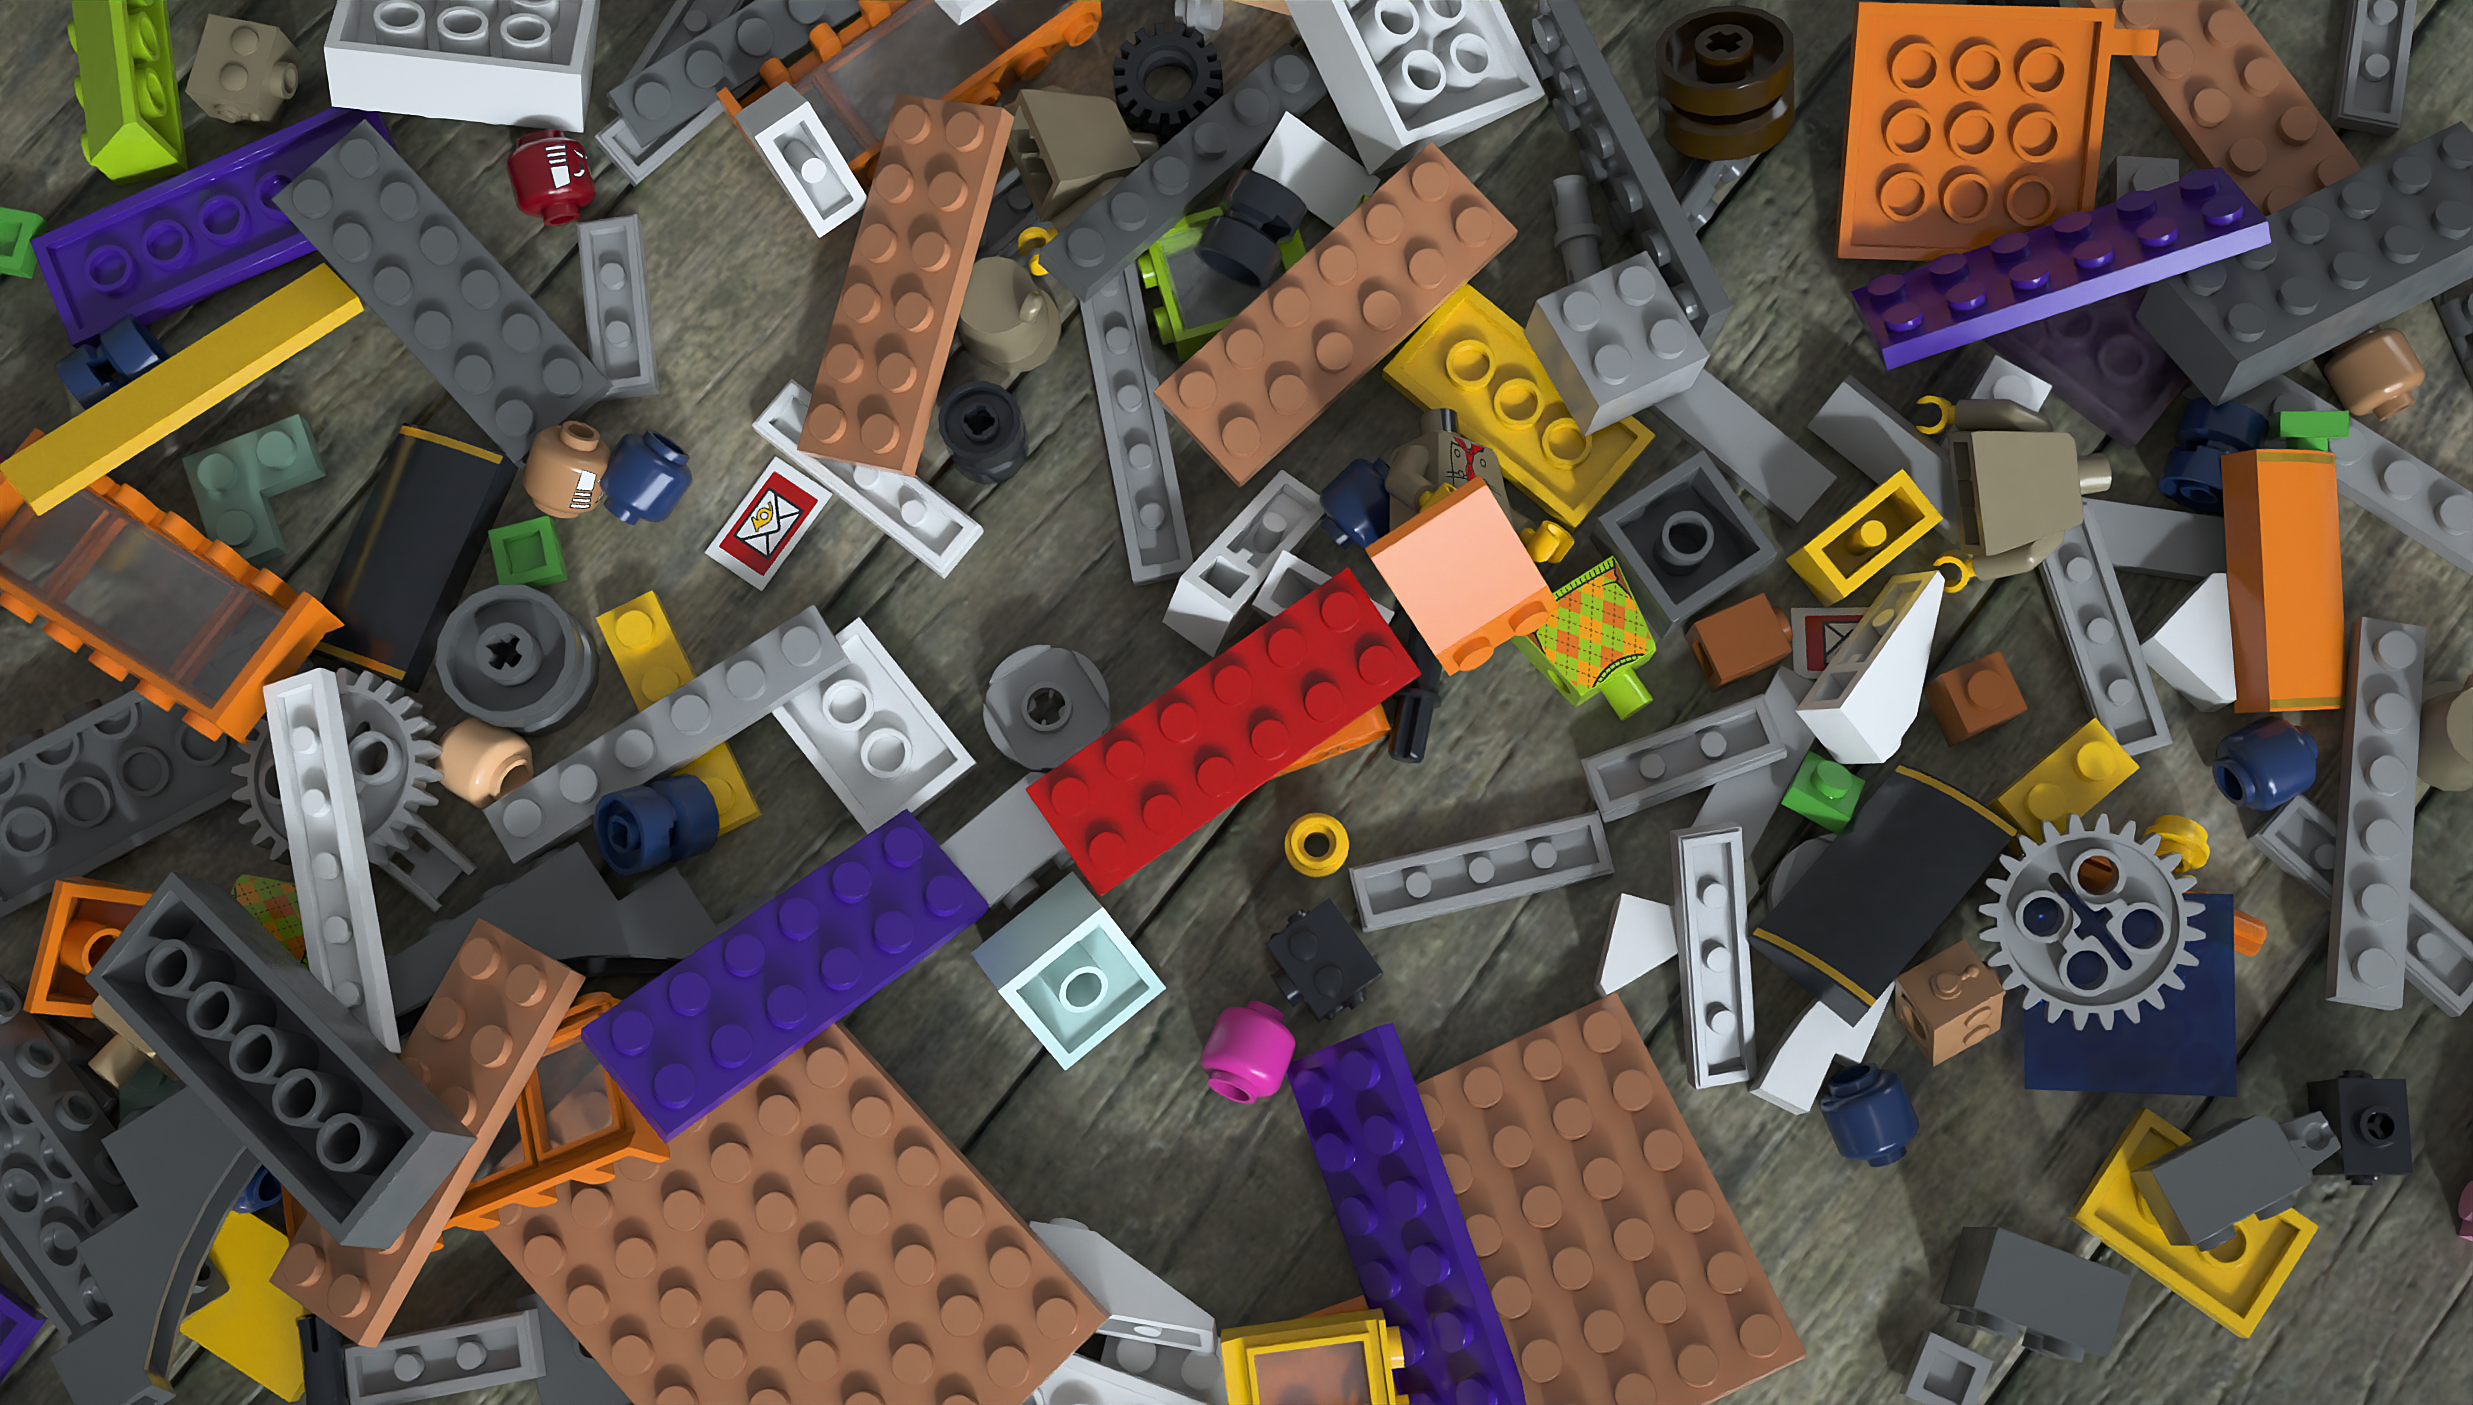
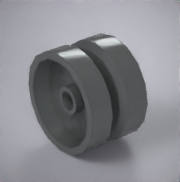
(511, 625)

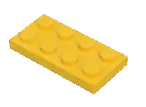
(1488, 373)

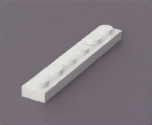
(329, 848)

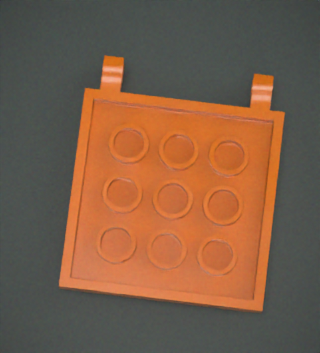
(1971, 123)

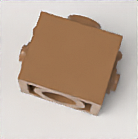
(1949, 1002)

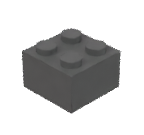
(1683, 543)
(2030, 1288)

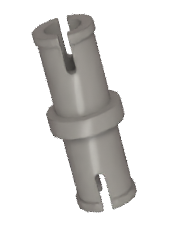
(1577, 234)

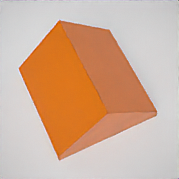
(77, 932)

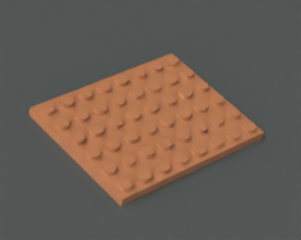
(805, 1256)

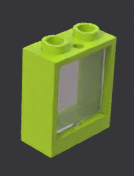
(1192, 294)

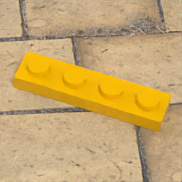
(655, 667)

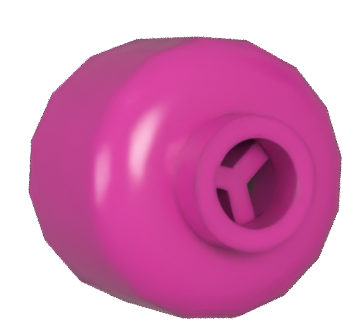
(1248, 1052)

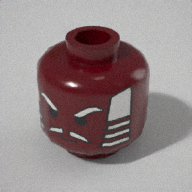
(550, 177)

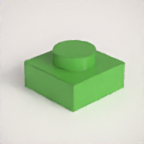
(16, 231)
(2308, 428)
(528, 553)
(1823, 792)

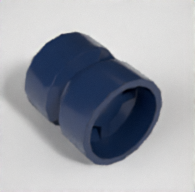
(124, 347)
(2205, 433)
(656, 824)

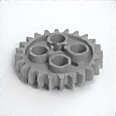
(384, 799)
(2136, 882)

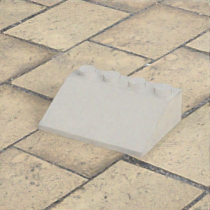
(466, 59)
(1415, 70)

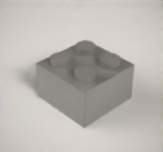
(1615, 343)

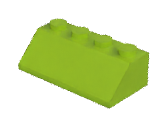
(128, 89)

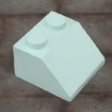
(1068, 970)

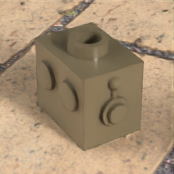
(243, 72)

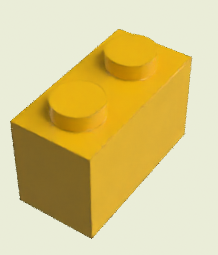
(1864, 538)
(2064, 781)

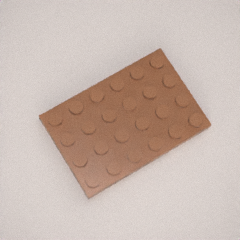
(1602, 1222)

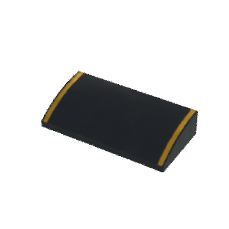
(413, 553)
(1881, 890)

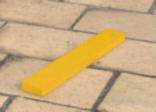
(180, 389)

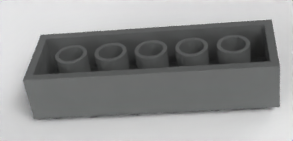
(2329, 272)
(281, 1062)

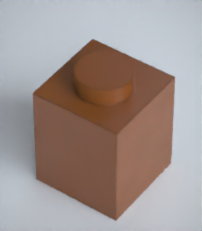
(1740, 641)
(1974, 698)

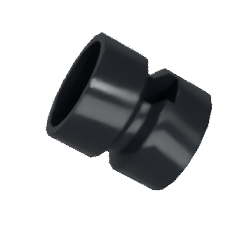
(1253, 224)
(984, 432)

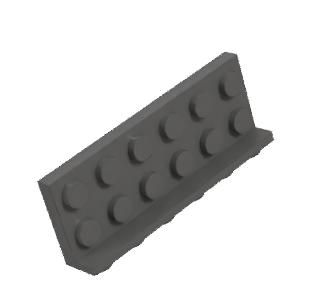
(105, 790)
(58, 1176)

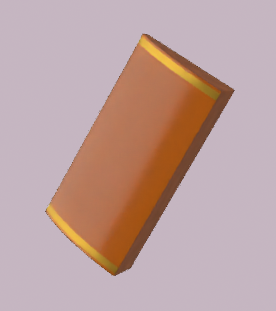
(2284, 580)

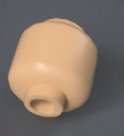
(483, 762)

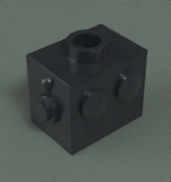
(1322, 962)
(2369, 1124)

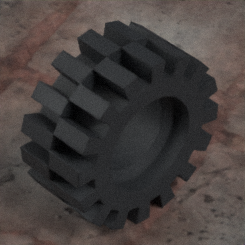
(1160, 51)

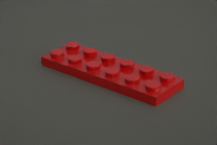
(1223, 731)

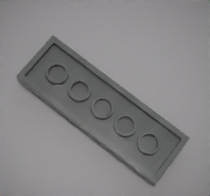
(1623, 163)
(441, 292)

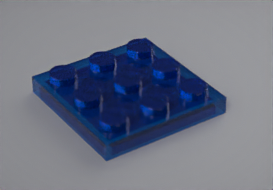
(2171, 1050)

